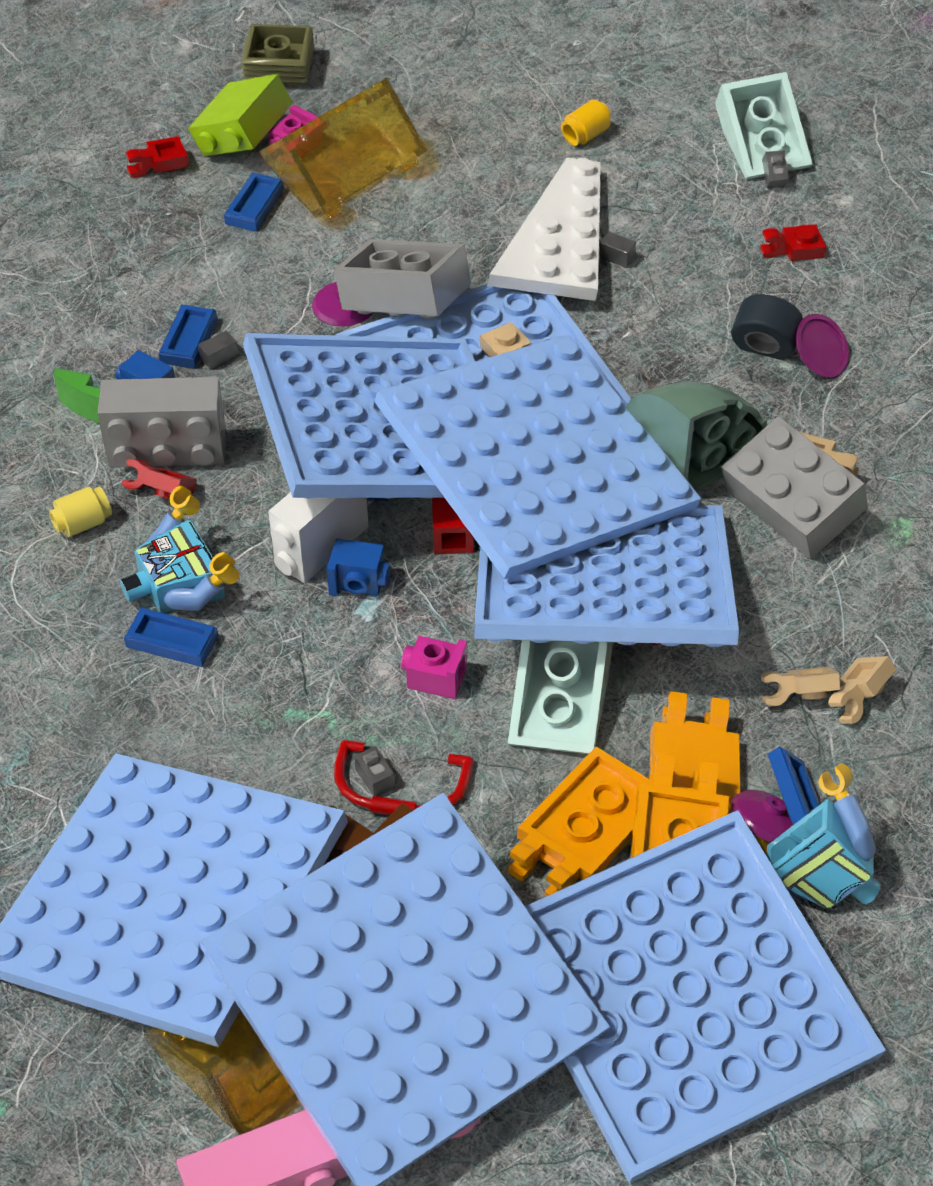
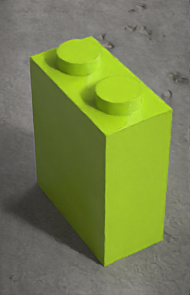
(240, 115)

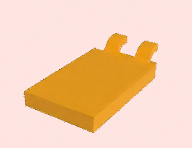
(696, 742)
(671, 810)
(580, 822)

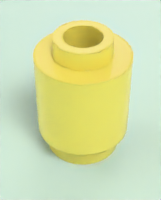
(80, 511)

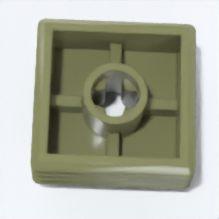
(279, 51)

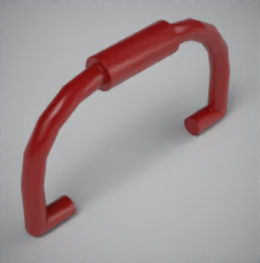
(385, 805)

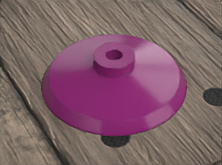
(328, 308)
(822, 345)
(763, 813)

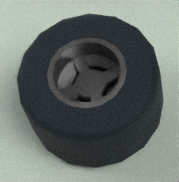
(766, 326)

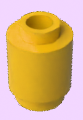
(586, 122)

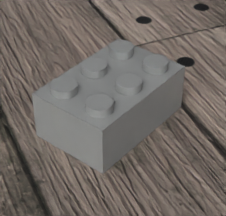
(403, 277)
(163, 421)
(795, 487)

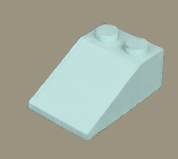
(762, 118)
(559, 695)

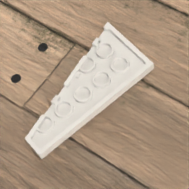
(559, 239)

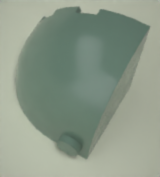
(697, 426)

